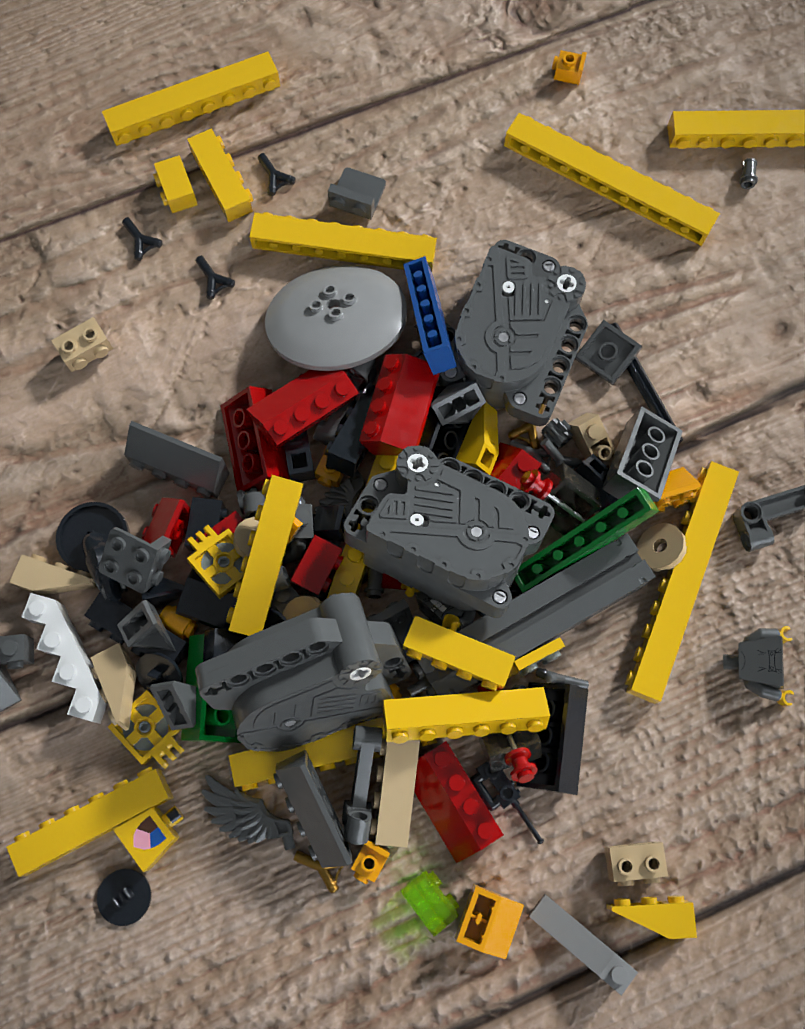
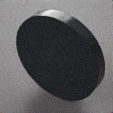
(81, 521)

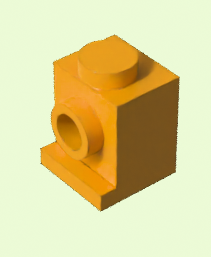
(569, 66)
(327, 477)
(374, 852)

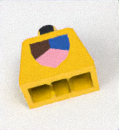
(150, 835)

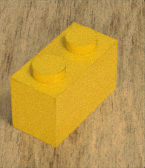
(175, 183)

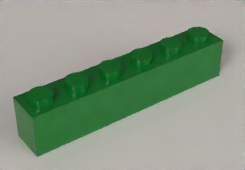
(587, 538)

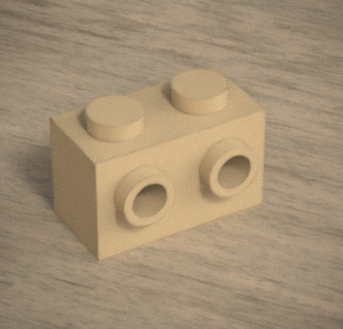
(82, 345)
(636, 861)

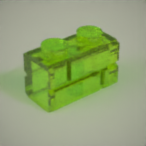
(430, 902)

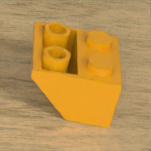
(678, 489)
(488, 922)

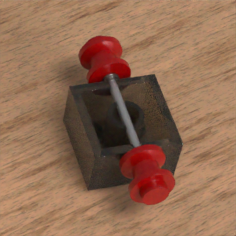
(567, 492)
(511, 751)

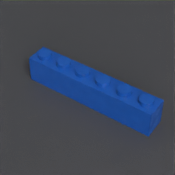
(429, 316)

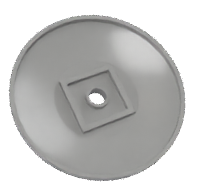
(325, 339)

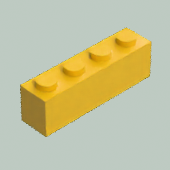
(220, 175)
(459, 653)

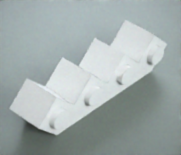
(74, 666)

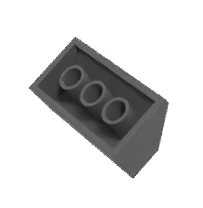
(643, 456)
(175, 460)
(313, 810)

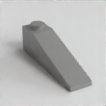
(583, 944)

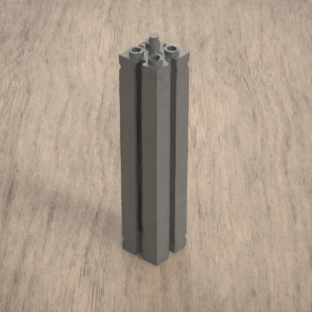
(547, 611)

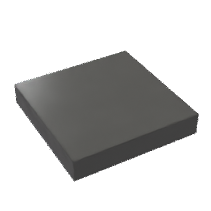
(608, 352)

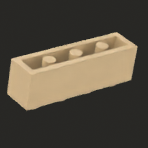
(395, 793)

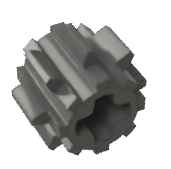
(557, 432)

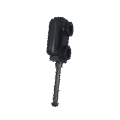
(506, 794)

